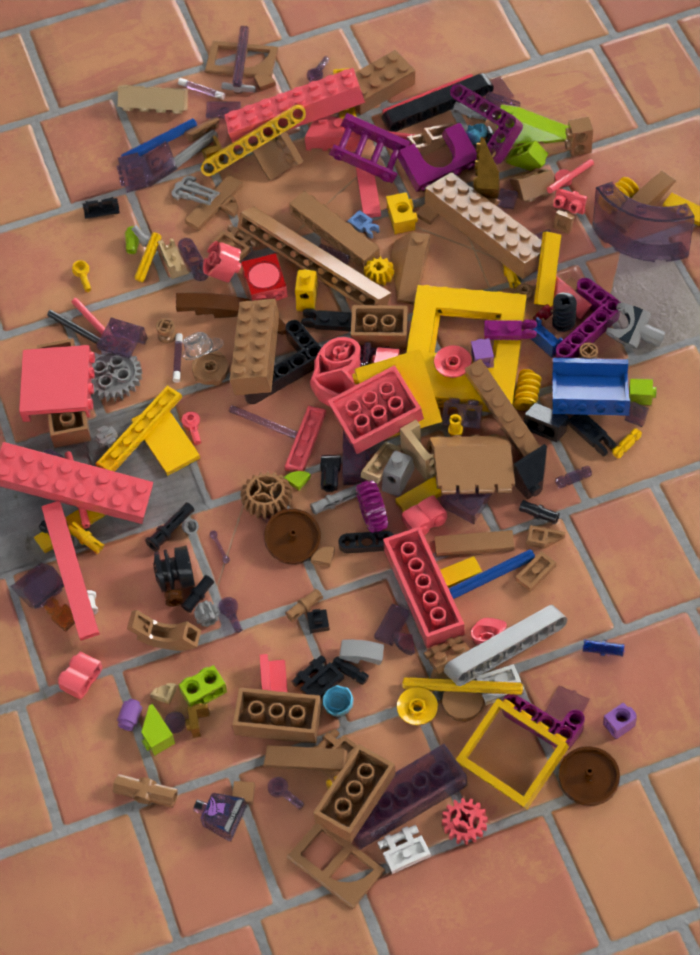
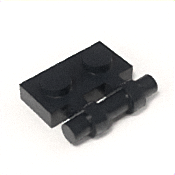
(325, 678)

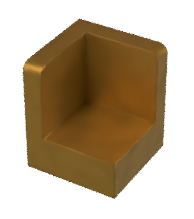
(209, 151)

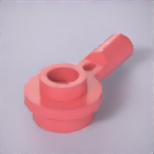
(191, 421)

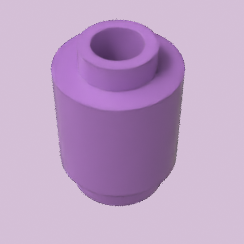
(129, 714)

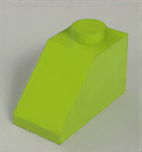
(527, 156)
(155, 732)

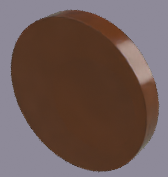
(292, 536)
(589, 776)

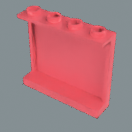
(56, 381)

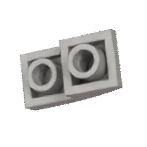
(361, 650)

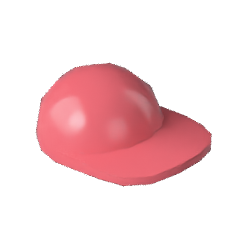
(486, 629)

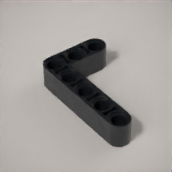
(295, 365)

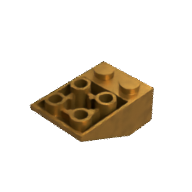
(487, 174)

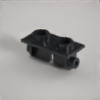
(97, 209)

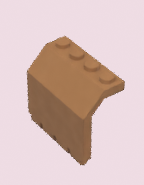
(472, 464)

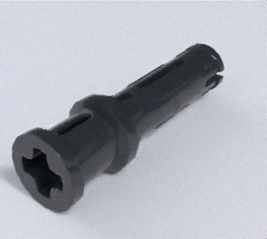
(163, 533)

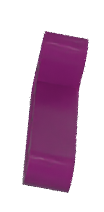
(564, 728)

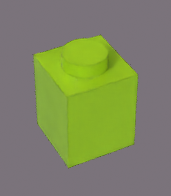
(642, 391)

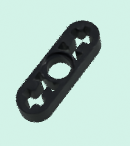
(352, 537)

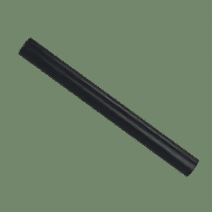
(83, 332)

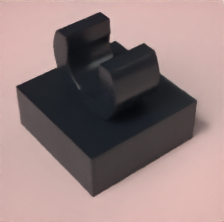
(318, 621)

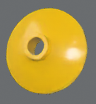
(414, 698)

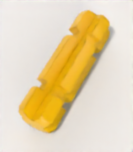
(627, 443)

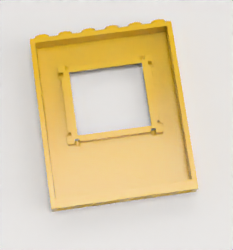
(465, 304)

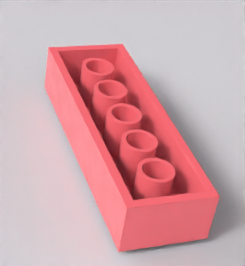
(423, 587)

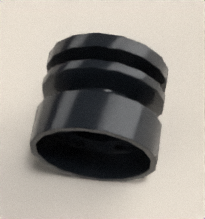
(174, 569)

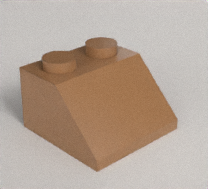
(533, 184)

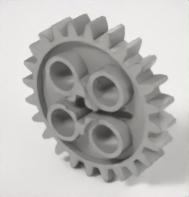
(112, 375)

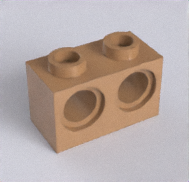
(579, 136)

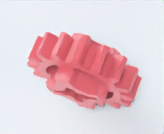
(460, 829)

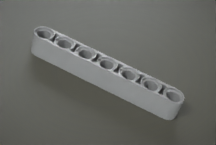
(505, 645)

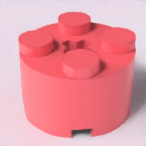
(222, 261)

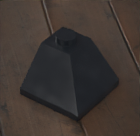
(530, 472)

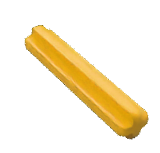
(147, 257)

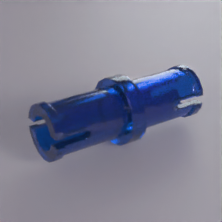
(603, 647)

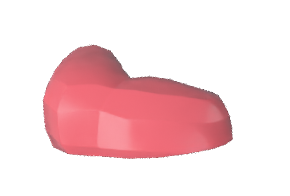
(335, 368)

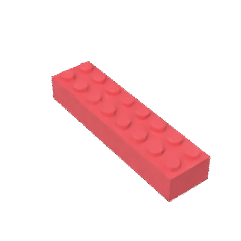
(318, 98)
(74, 483)

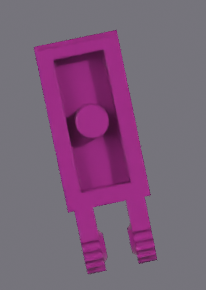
(509, 329)

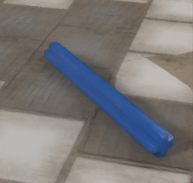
(164, 137)
(491, 573)

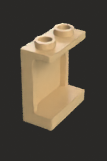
(411, 445)

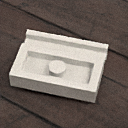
(504, 674)

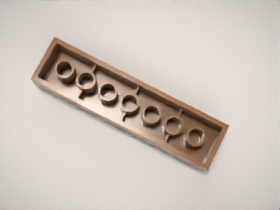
(485, 224)

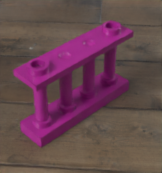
(376, 134)

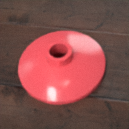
(452, 355)

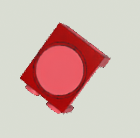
(264, 278)

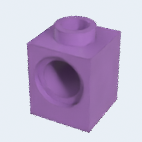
(482, 350)
(618, 728)

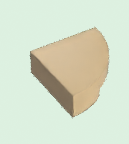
(164, 693)

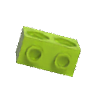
(206, 692)

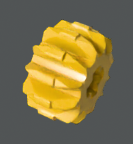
(379, 270)

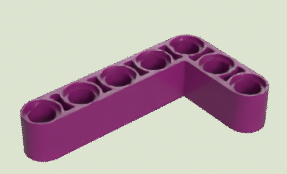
(491, 114)
(602, 312)

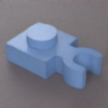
(362, 223)

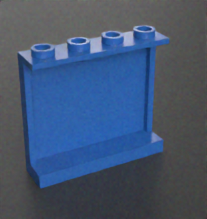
(590, 386)

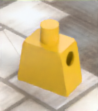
(306, 284)

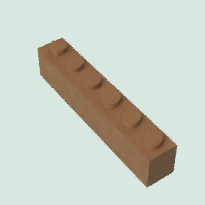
(333, 229)
(501, 408)

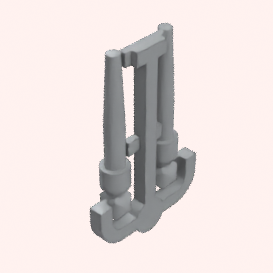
(194, 188)

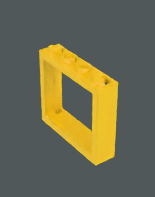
(526, 800)

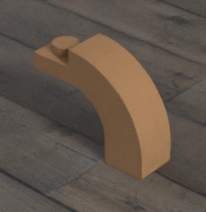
(164, 636)

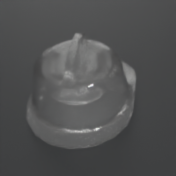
(199, 345)

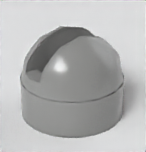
(192, 523)

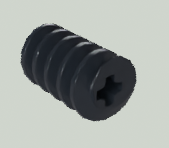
(564, 312)

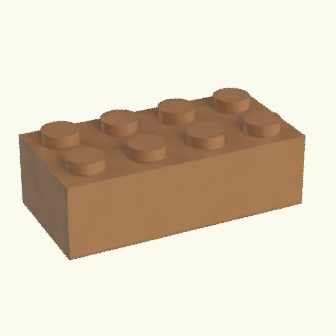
(384, 80)
(277, 715)
(354, 793)

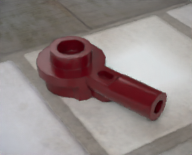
(544, 312)

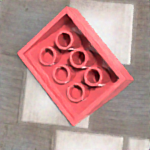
(375, 409)

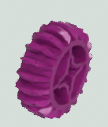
(371, 506)

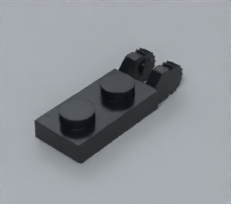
(327, 320)
(591, 433)

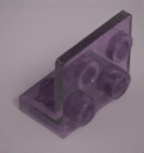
(121, 338)

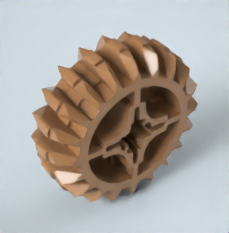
(271, 494)

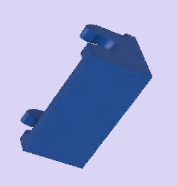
(545, 339)

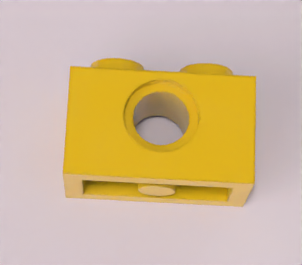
(401, 213)

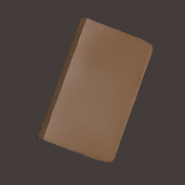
(201, 129)

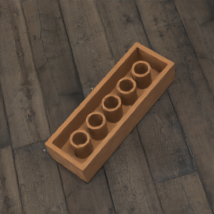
(254, 347)
(67, 427)

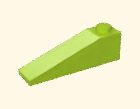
(535, 127)

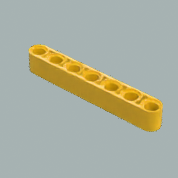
(247, 147)

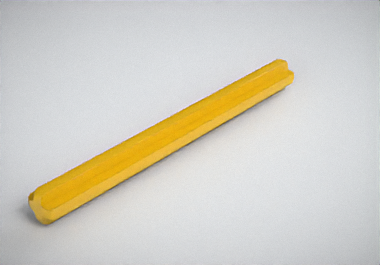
(473, 686)

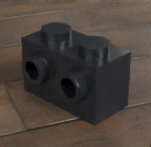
(544, 423)

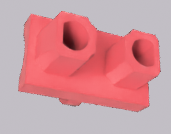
(570, 201)

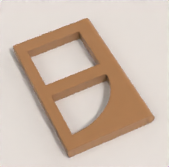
(265, 67)
(347, 892)

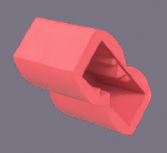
(426, 514)
(79, 675)

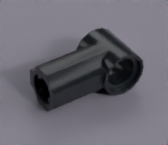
(330, 466)

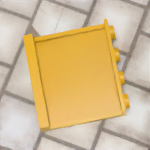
(414, 372)

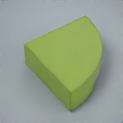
(298, 479)

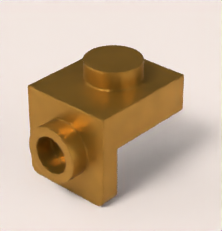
(196, 711)

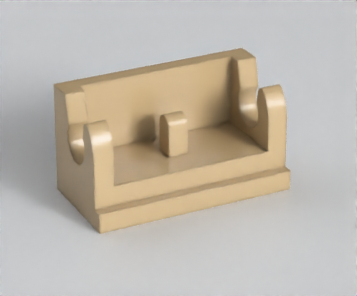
(172, 259)

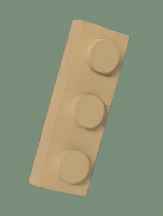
(376, 465)

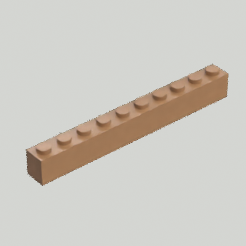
(311, 257)

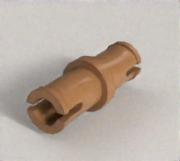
(304, 605)

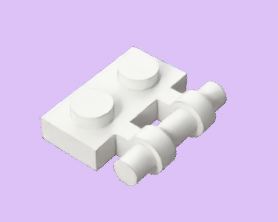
(407, 853)

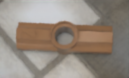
(145, 790)

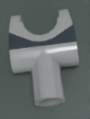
(636, 329)

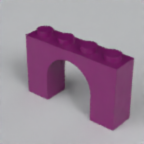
(423, 174)

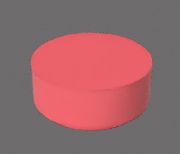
(561, 173)

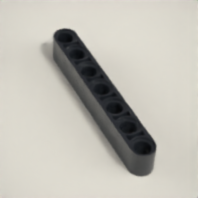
(432, 104)

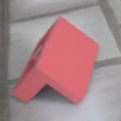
(273, 674)

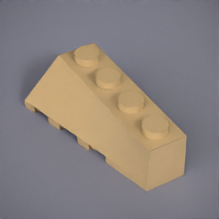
(152, 98)

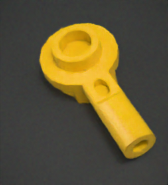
(81, 269)

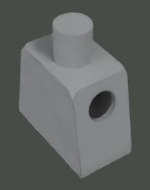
(399, 468)

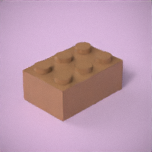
(380, 325)

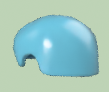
(476, 132)
(338, 701)

